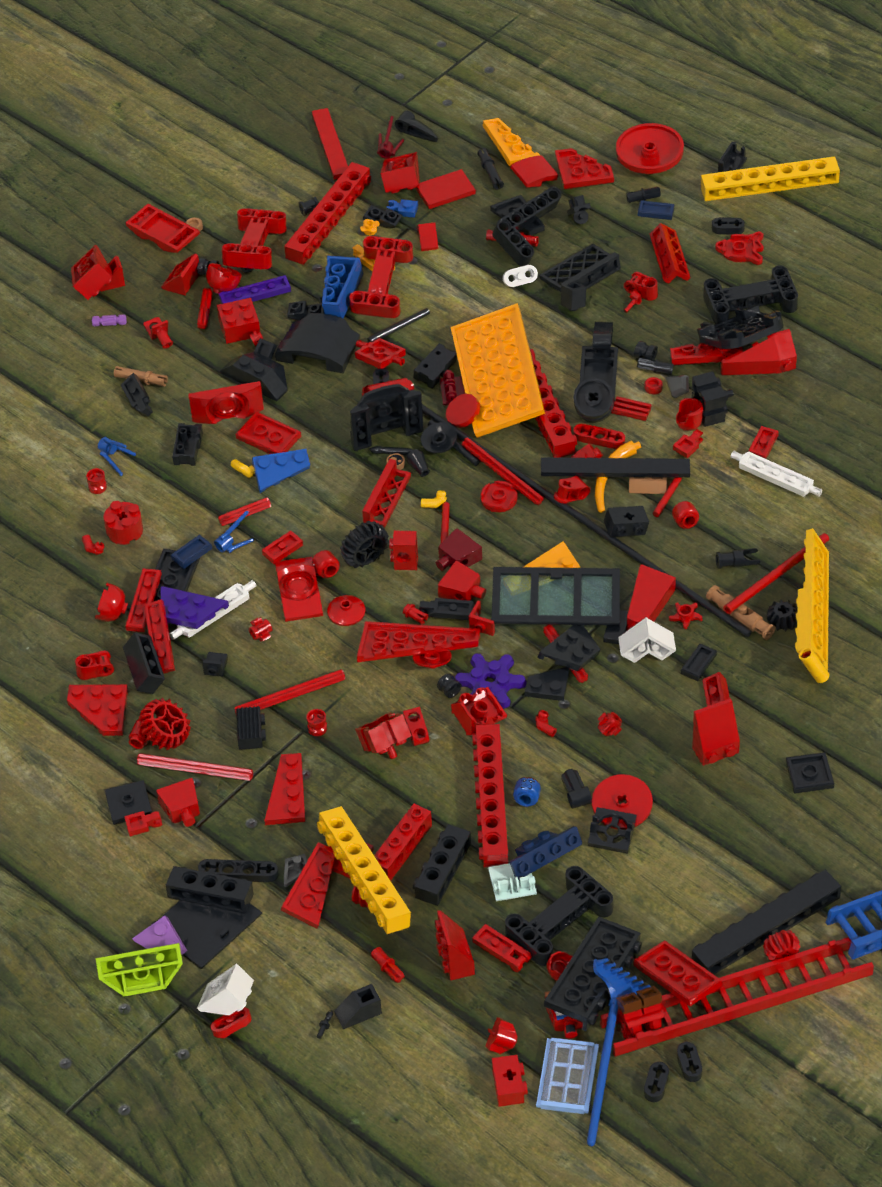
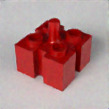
(383, 733)

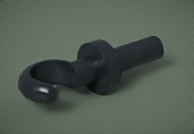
(324, 1024)

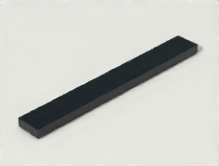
(615, 467)

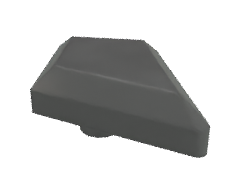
(678, 385)
(293, 868)

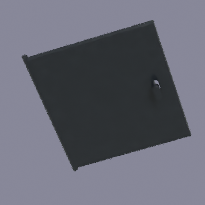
(206, 928)

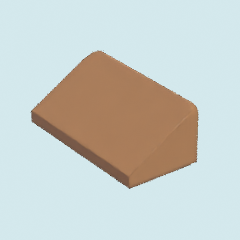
(647, 485)

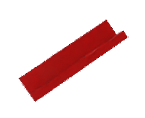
(669, 253)
(381, 490)

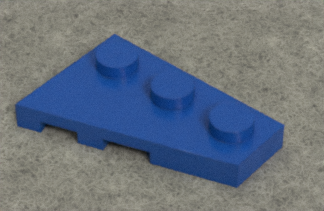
(276, 467)

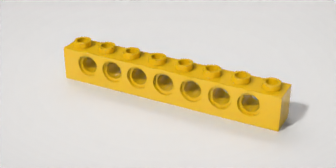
(770, 178)
(364, 870)

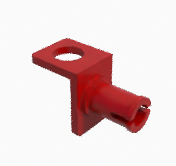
(159, 331)

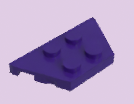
(190, 608)

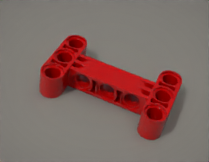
(250, 251)
(377, 300)

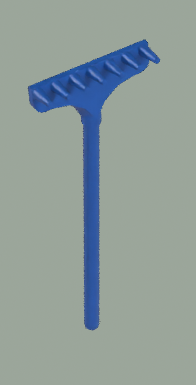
(618, 986)

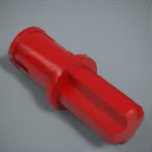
(387, 964)

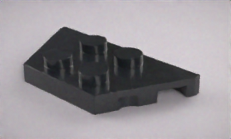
(572, 648)

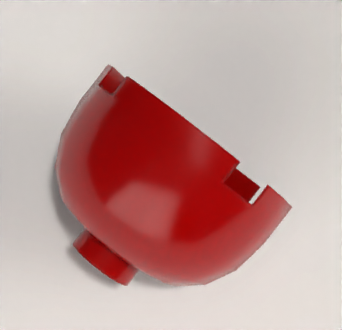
(222, 278)
(111, 603)

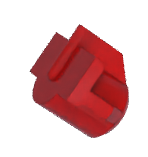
(501, 1037)

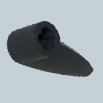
(409, 125)

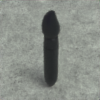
(390, 450)

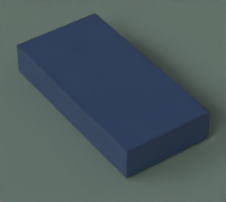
(656, 210)
(191, 551)

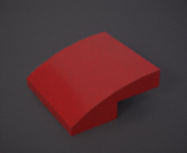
(534, 171)

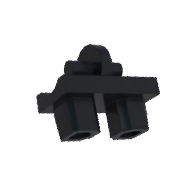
(578, 208)

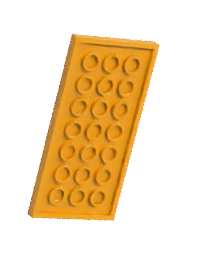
(498, 369)

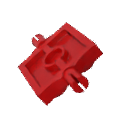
(380, 353)

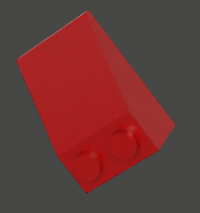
(400, 172)
(91, 273)
(715, 732)

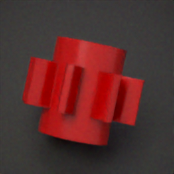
(260, 629)
(609, 724)

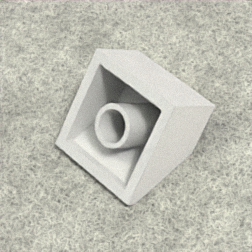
(227, 992)

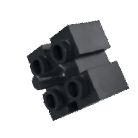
(712, 396)

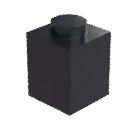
(573, 295)

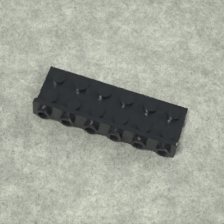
(579, 990)

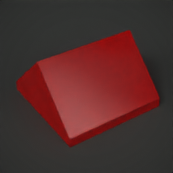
(182, 276)

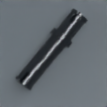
(488, 164)

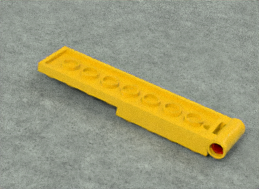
(813, 609)

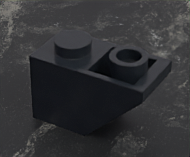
(359, 1007)

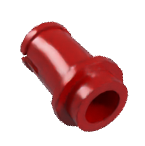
(415, 614)

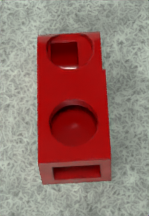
(416, 726)

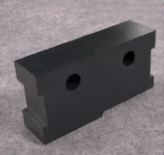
(435, 365)
(187, 443)

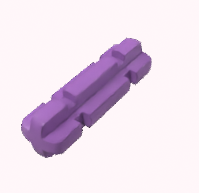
(109, 320)

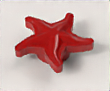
(685, 614)

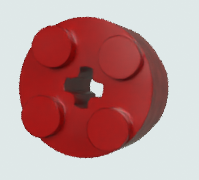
(123, 522)

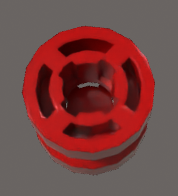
(96, 481)
(316, 722)

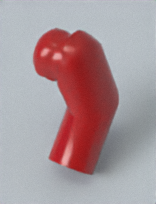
(542, 723)

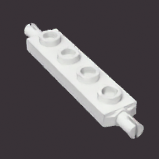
(776, 474)
(234, 595)

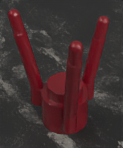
(386, 149)

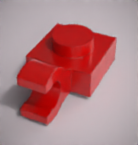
(688, 444)
(139, 822)

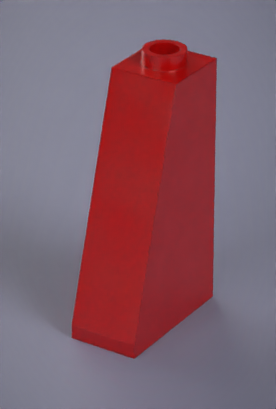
(649, 595)

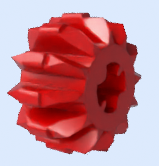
(781, 945)

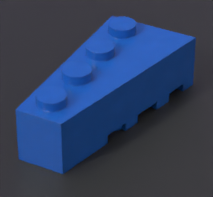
(341, 279)

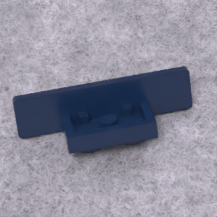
(543, 850)

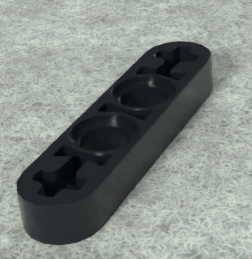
(238, 867)

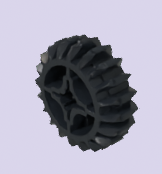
(364, 544)

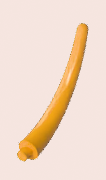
(624, 451)

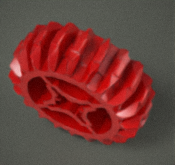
(161, 728)

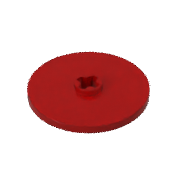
(621, 787)

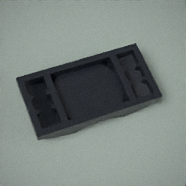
(600, 365)

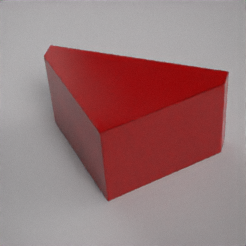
(427, 236)
(117, 275)

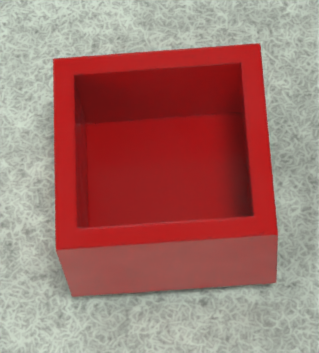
(238, 320)

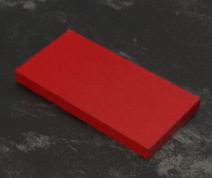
(677, 973)

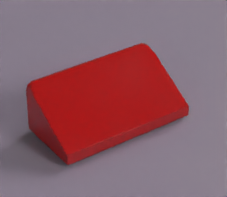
(715, 688)

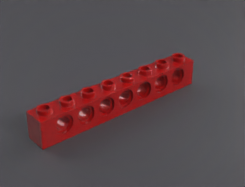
(327, 213)
(552, 423)
(491, 799)

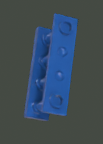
(859, 945)

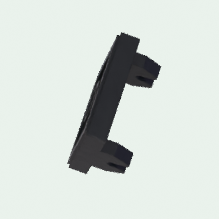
(622, 846)

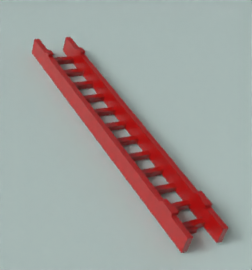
(751, 1005)

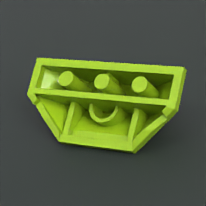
(140, 970)

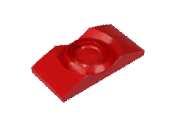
(161, 229)
(226, 402)
(298, 589)

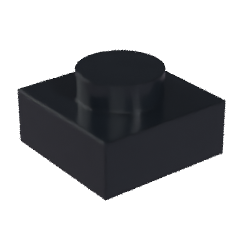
(266, 348)

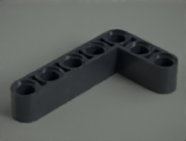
(507, 228)

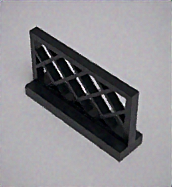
(588, 277)

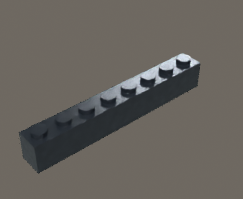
(772, 917)

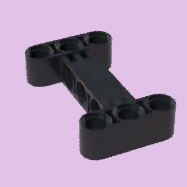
(777, 290)
(559, 914)

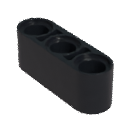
(602, 336)

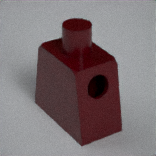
(458, 548)

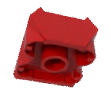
(477, 709)

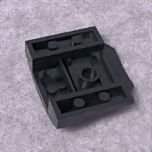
(319, 338)
(383, 411)

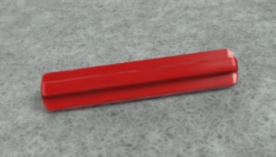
(204, 308)
(252, 508)

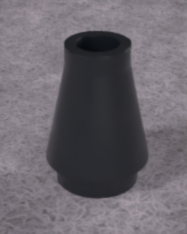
(417, 461)

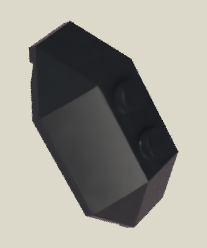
(255, 368)

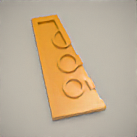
(506, 142)

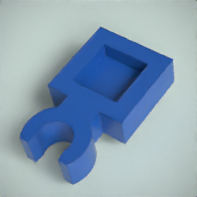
(406, 207)

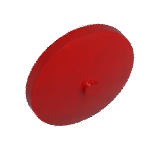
(649, 148)

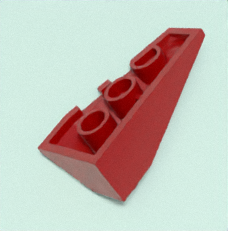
(768, 357)

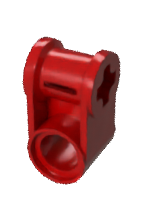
(644, 284)
(571, 490)
(92, 665)

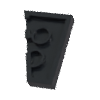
(507, 206)

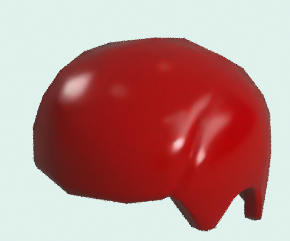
(557, 963)

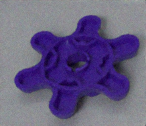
(497, 670)

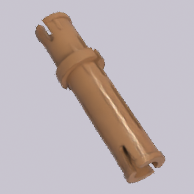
(146, 377)

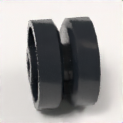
(593, 410)

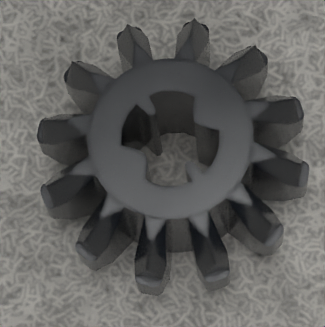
(782, 615)

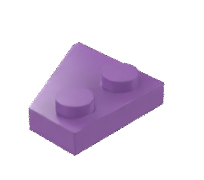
(159, 934)

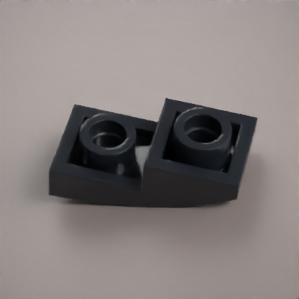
(386, 218)
(300, 309)

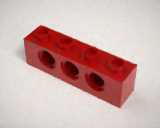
(403, 839)

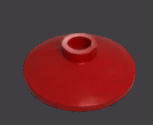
(346, 610)
(433, 660)

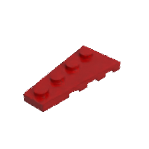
(700, 354)
(287, 795)
(310, 888)

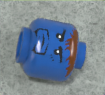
(527, 791)

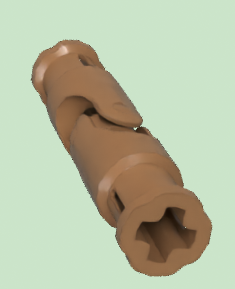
(742, 614)

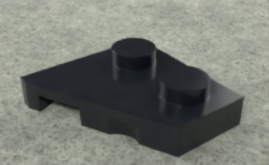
(548, 685)

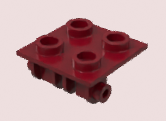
(451, 387)

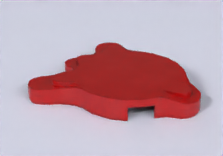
(742, 248)

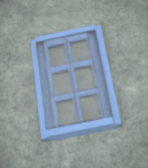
(567, 1075)

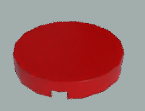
(462, 410)
(498, 496)

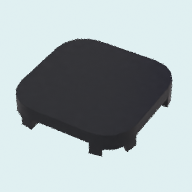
(740, 330)

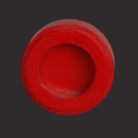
(653, 385)

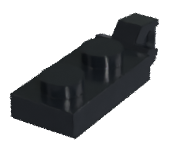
(137, 394)
(447, 608)

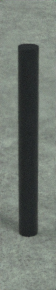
(399, 325)
(468, 455)

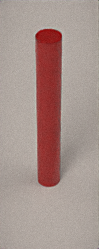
(666, 497)
(445, 521)

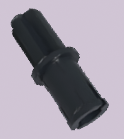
(643, 194)
(655, 366)

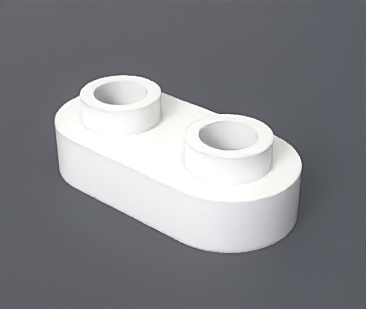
(519, 276)

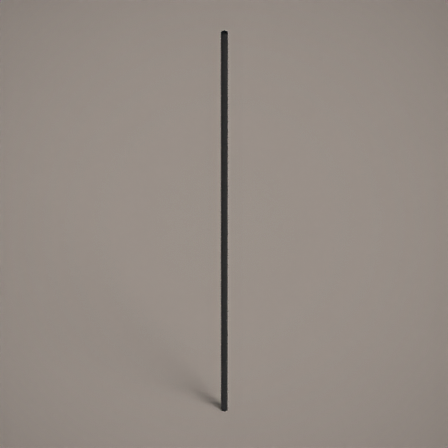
(600, 531)

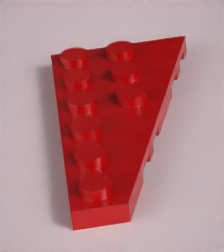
(398, 640)

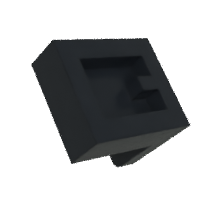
(215, 664)

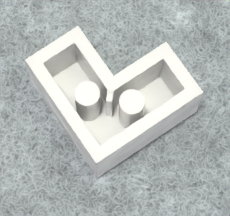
(646, 638)

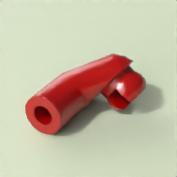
(91, 547)

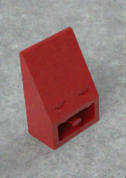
(453, 948)

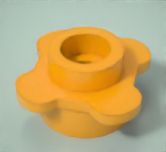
(369, 227)

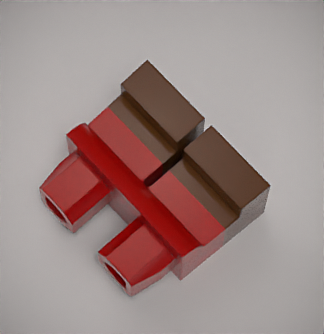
(641, 1009)

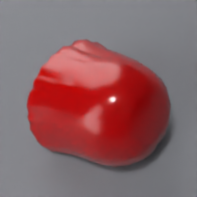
(689, 414)

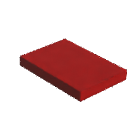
(445, 189)
(268, 434)

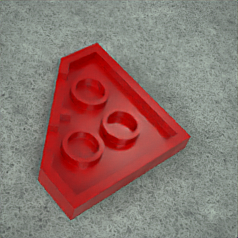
(581, 170)
(100, 706)

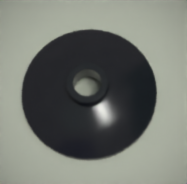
(438, 432)

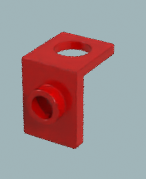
(475, 621)

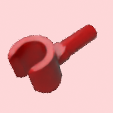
(636, 298)

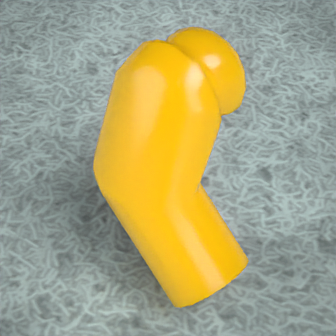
(242, 468)
(435, 502)

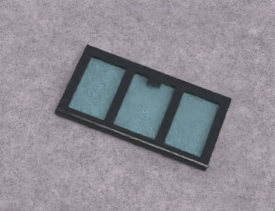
(556, 596)

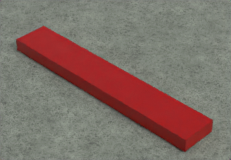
(330, 142)

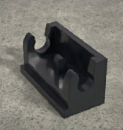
(732, 158)

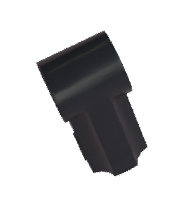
(577, 793)

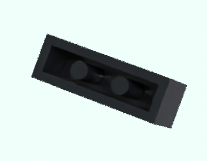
(143, 663)

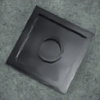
(809, 772)

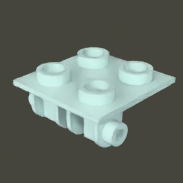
(509, 887)

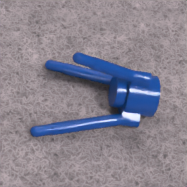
(110, 446)
(225, 541)

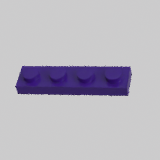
(257, 290)

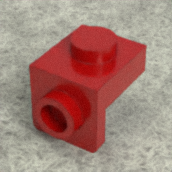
(588, 452)

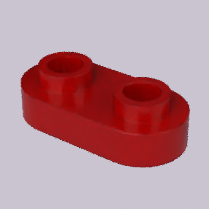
(231, 1023)

